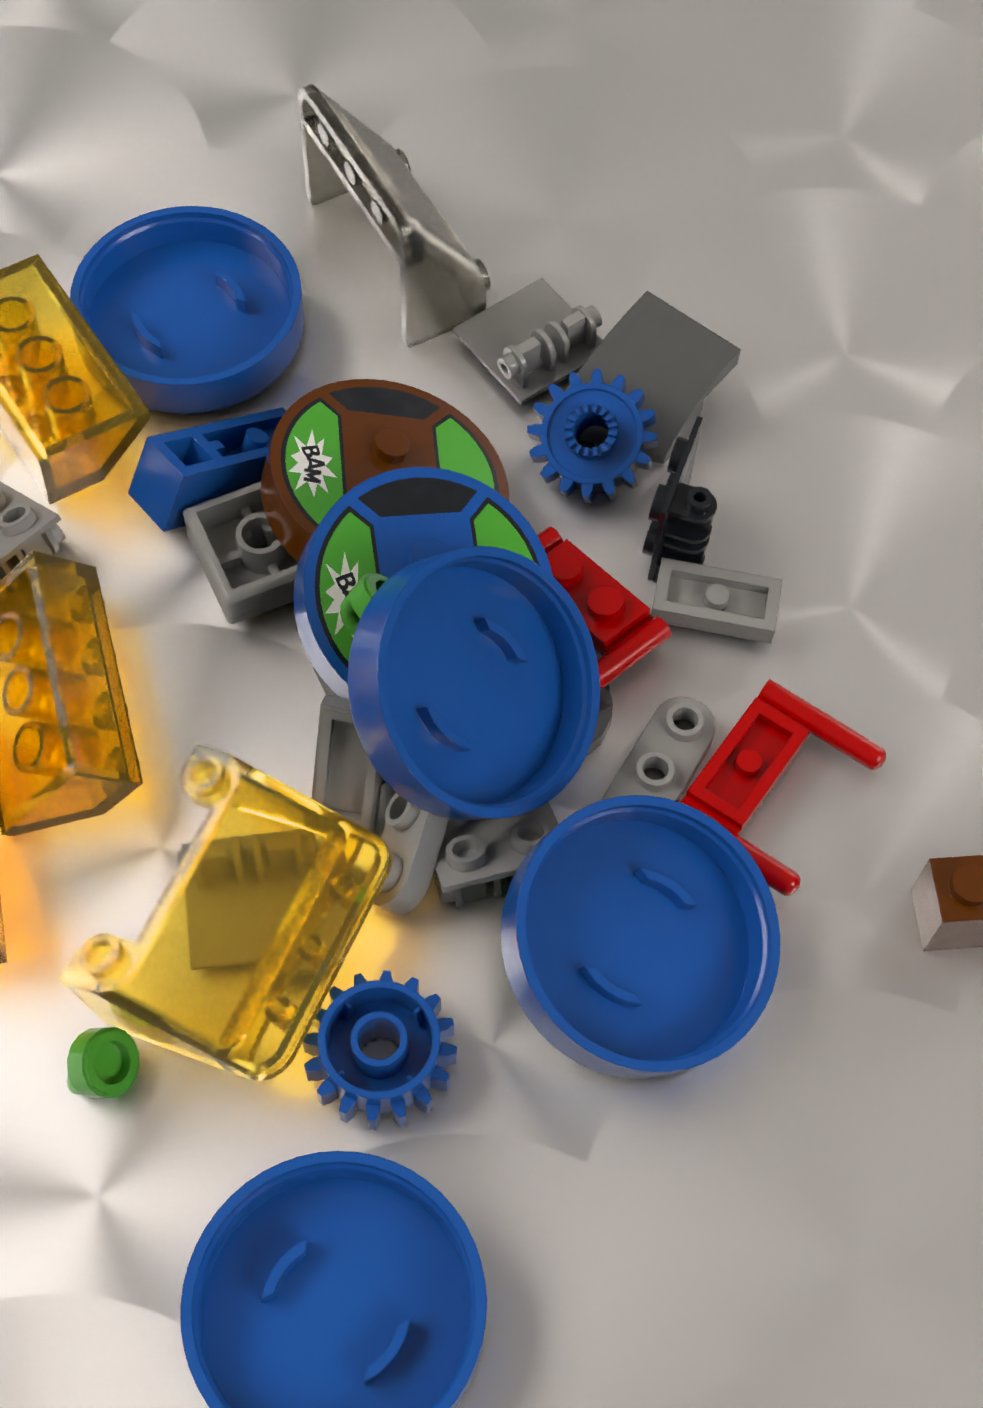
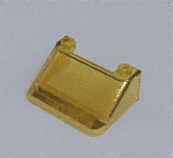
(244, 926)

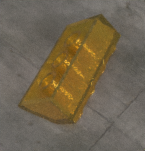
(59, 387)
(61, 699)

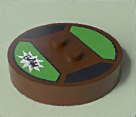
(357, 432)

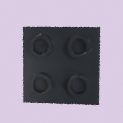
(679, 511)

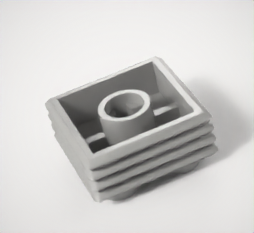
(225, 539)

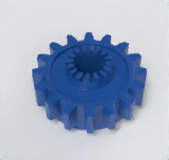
(588, 406)
(387, 1084)

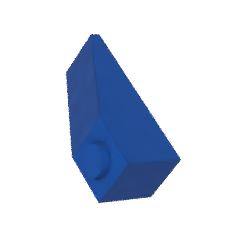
(201, 464)

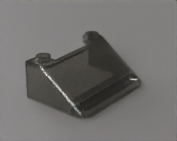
(436, 271)

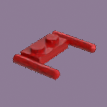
(614, 616)
(755, 759)

